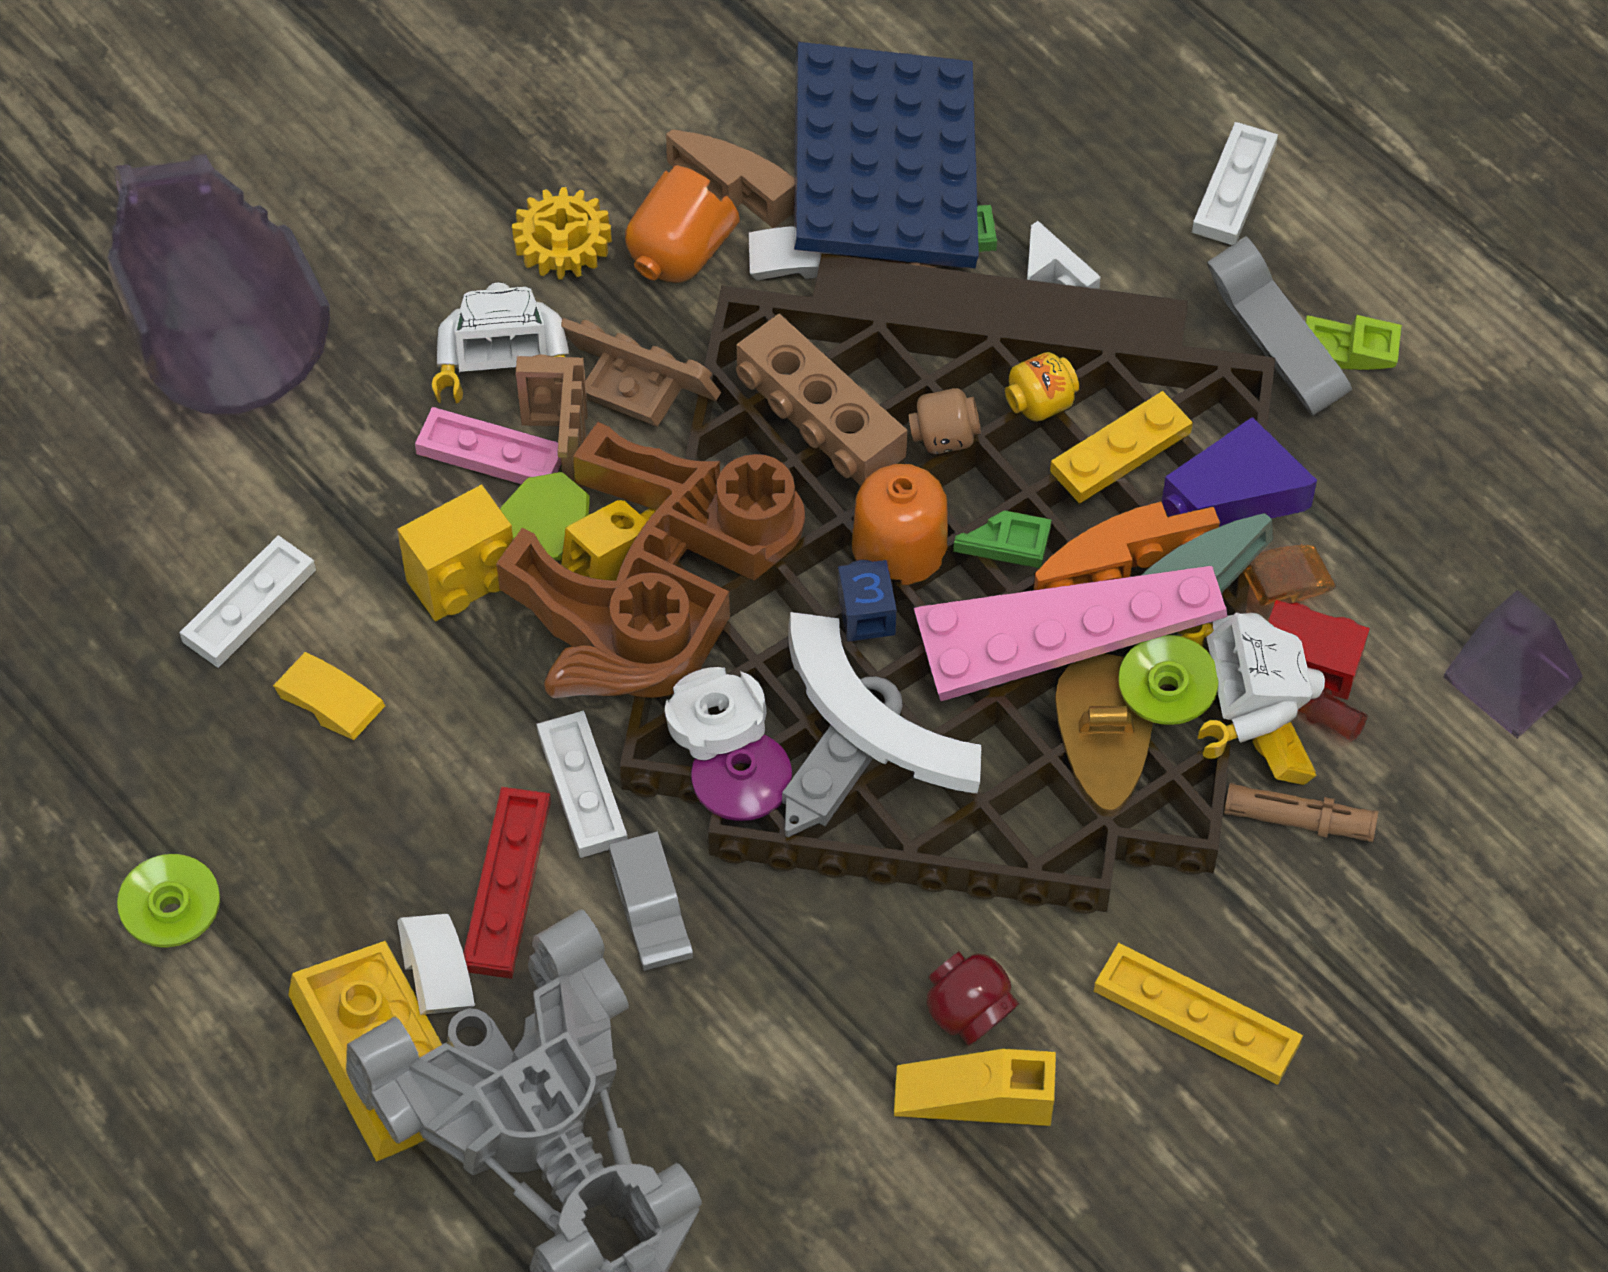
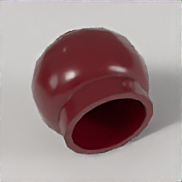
(970, 996)

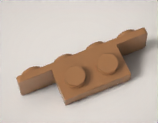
(633, 377)

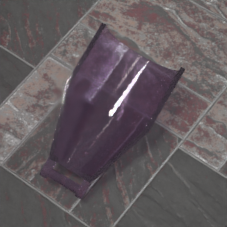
(212, 289)

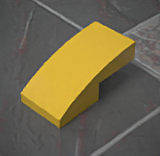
(330, 694)

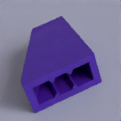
(1241, 478)

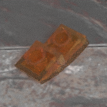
(1288, 573)

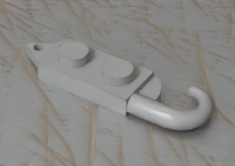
(830, 770)

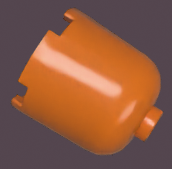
(679, 227)
(901, 520)

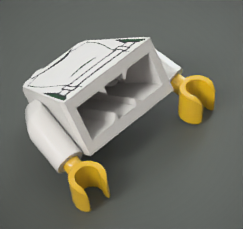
(493, 331)

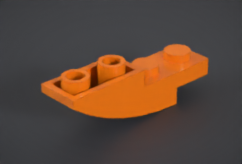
(1123, 542)

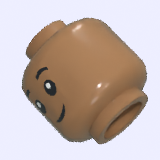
(945, 421)

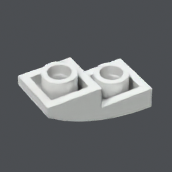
(774, 255)
(437, 962)

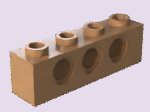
(814, 378)

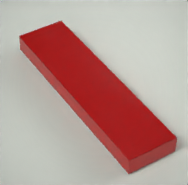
(506, 882)

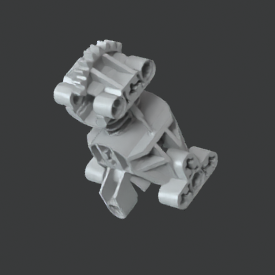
(531, 1104)

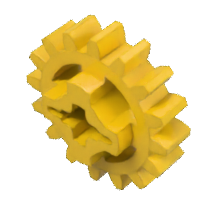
(561, 233)

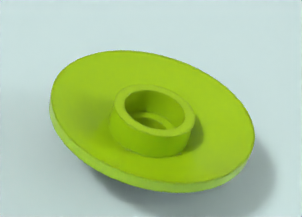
(1173, 662)
(164, 882)

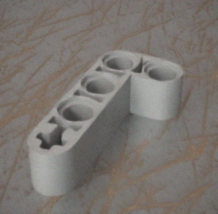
(1277, 326)

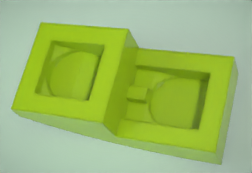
(1359, 346)

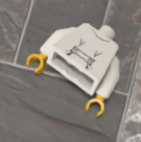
(1259, 677)

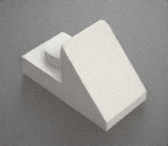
(1055, 263)

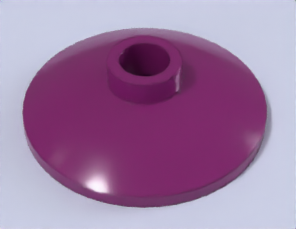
(748, 792)

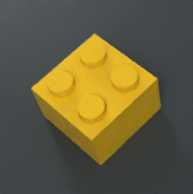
(455, 552)

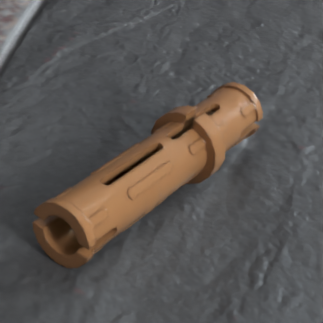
(1301, 812)

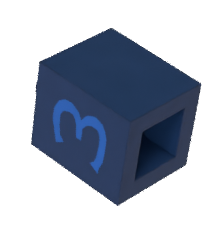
(866, 600)

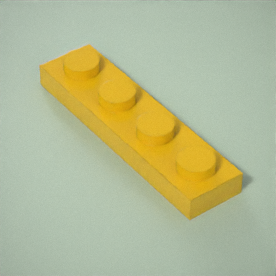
(1198, 1013)

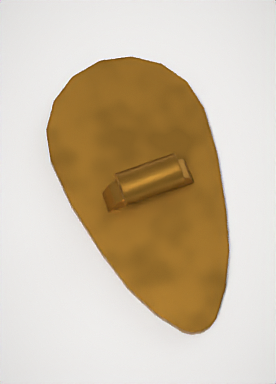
(1100, 731)

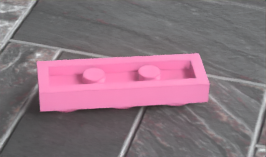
(486, 447)

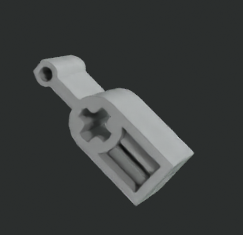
(650, 900)

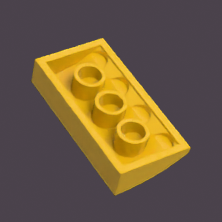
(346, 1001)

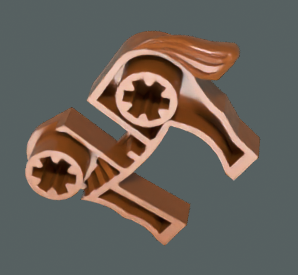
(655, 617)

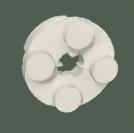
(719, 733)

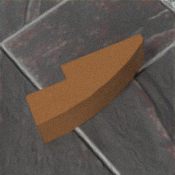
(735, 173)

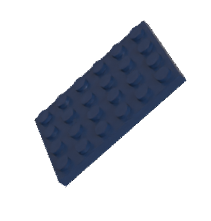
(885, 156)

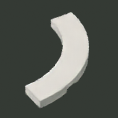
(865, 720)

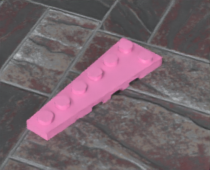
(1029, 632)

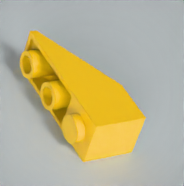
(979, 1087)

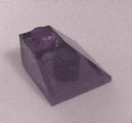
(1515, 665)

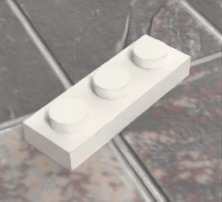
(1234, 183)
(247, 601)
(581, 783)

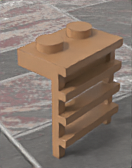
(555, 395)

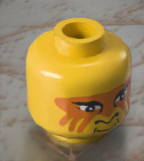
(1042, 386)

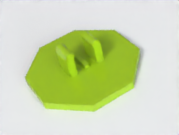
(546, 508)

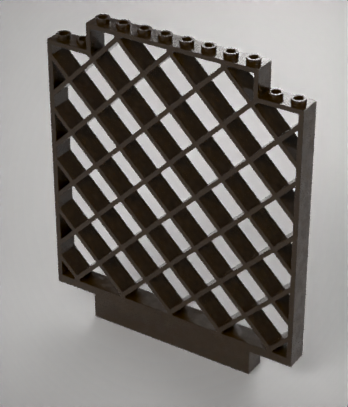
(989, 328)

